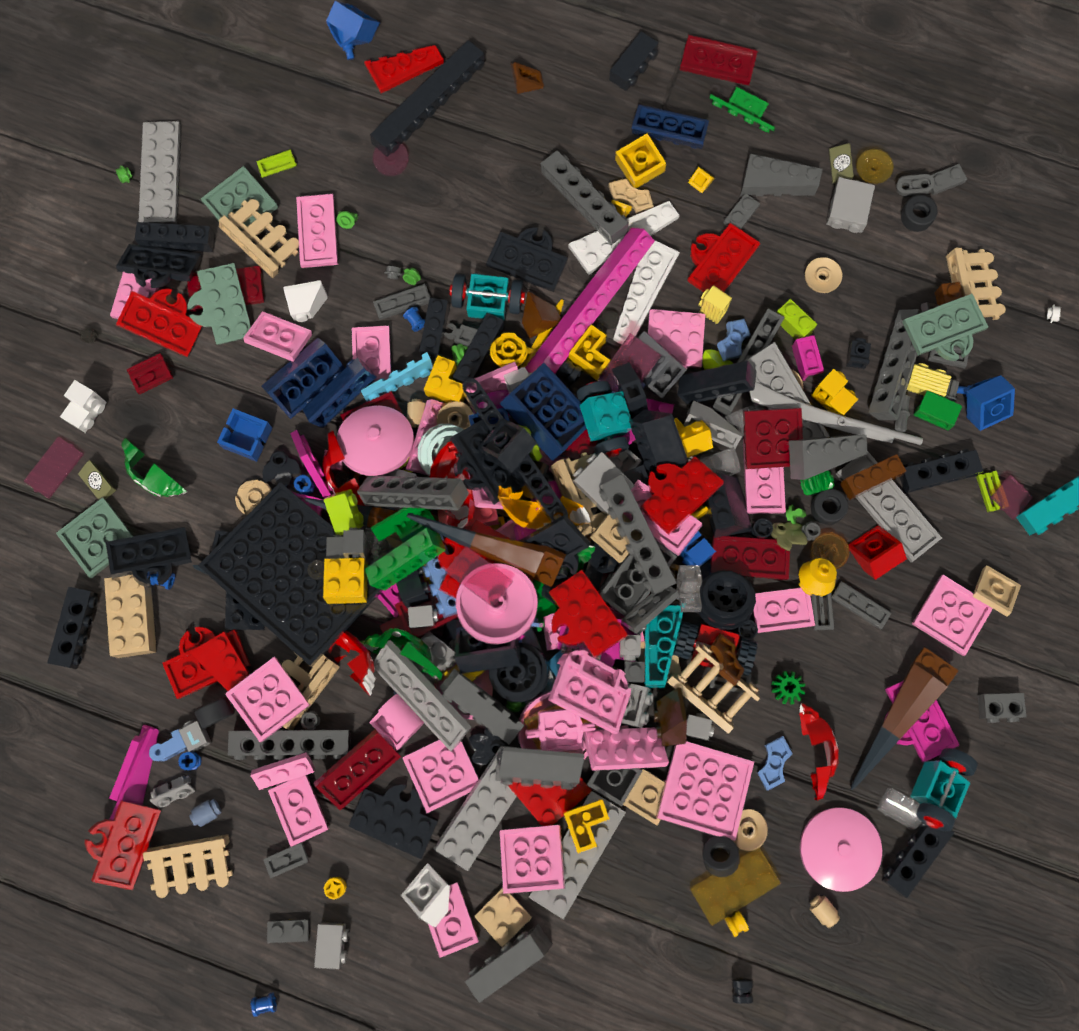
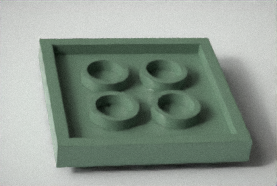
(233, 191)
(88, 533)

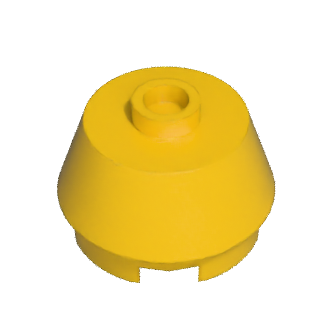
(508, 349)
(817, 577)

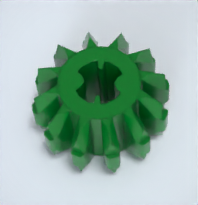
(817, 483)
(793, 693)

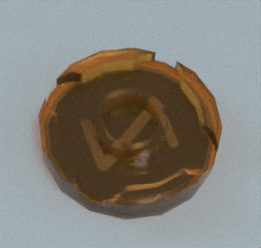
(830, 547)

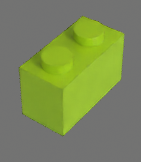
(796, 321)
(343, 511)

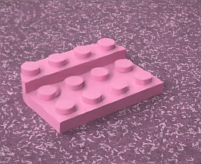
(591, 690)

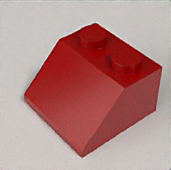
(877, 552)

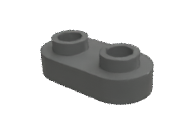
(914, 184)

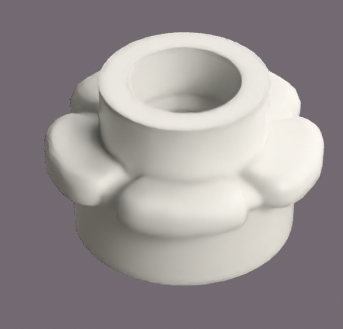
(1053, 313)

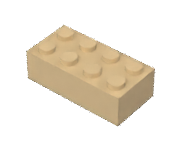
(129, 617)

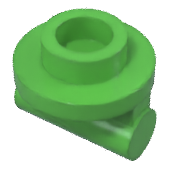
(346, 219)
(458, 353)
(791, 514)

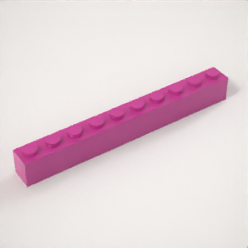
(592, 300)

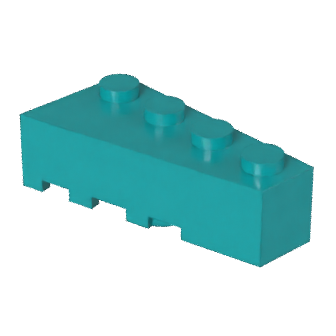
(1051, 508)
(660, 645)

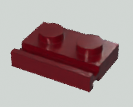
(149, 373)

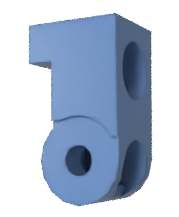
(168, 749)

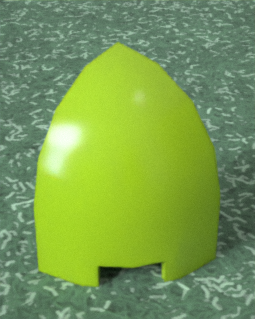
(713, 359)

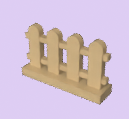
(250, 233)
(960, 271)
(563, 474)
(313, 684)
(178, 862)

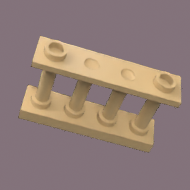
(709, 706)

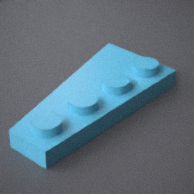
(398, 378)

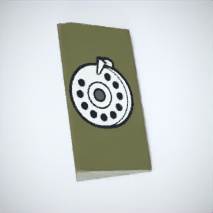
(841, 162)
(96, 481)

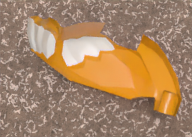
(525, 512)

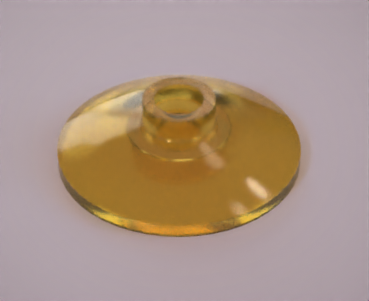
(874, 159)

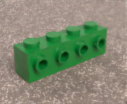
(405, 559)

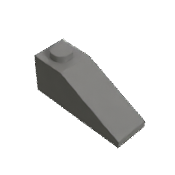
(721, 430)

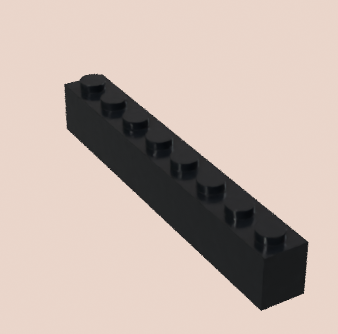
(427, 98)

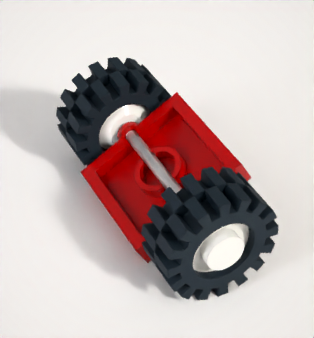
(686, 640)

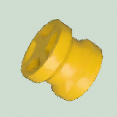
(331, 888)
(736, 924)

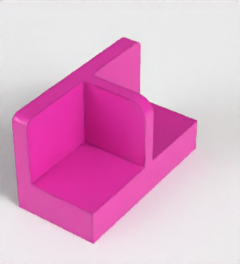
(807, 357)

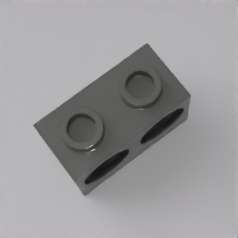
(1001, 704)

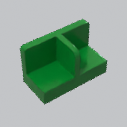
(938, 410)

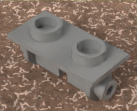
(163, 795)

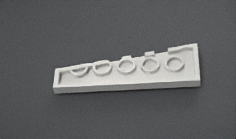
(594, 249)
(644, 289)

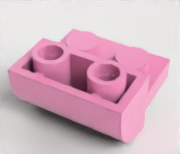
(396, 721)

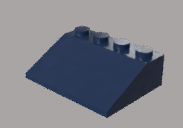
(547, 411)

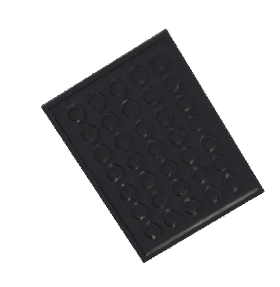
(266, 572)

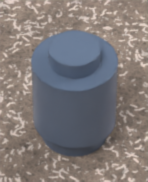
(205, 812)

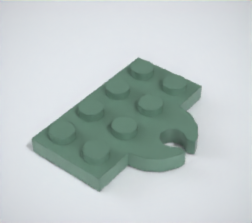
(221, 304)
(946, 327)

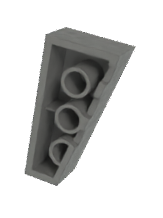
(779, 177)
(821, 454)
(481, 706)
(509, 963)

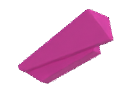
(135, 769)

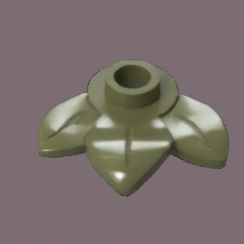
(788, 534)

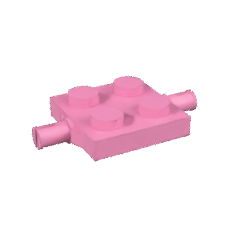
(560, 730)

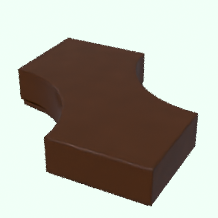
(729, 666)

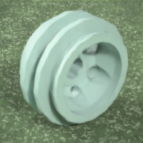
(433, 442)

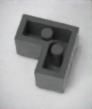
(349, 545)

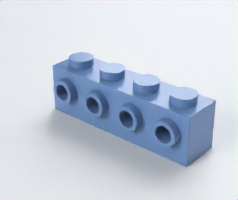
(446, 604)

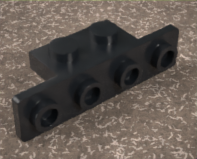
(599, 563)

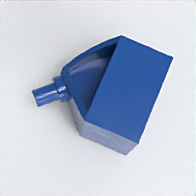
(350, 26)
(989, 401)

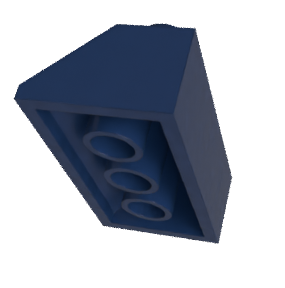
(670, 126)
(303, 378)
(339, 393)

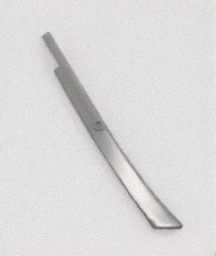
(775, 400)

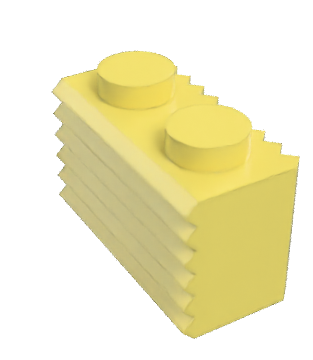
(714, 304)
(926, 379)

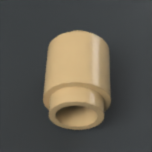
(415, 411)
(824, 911)

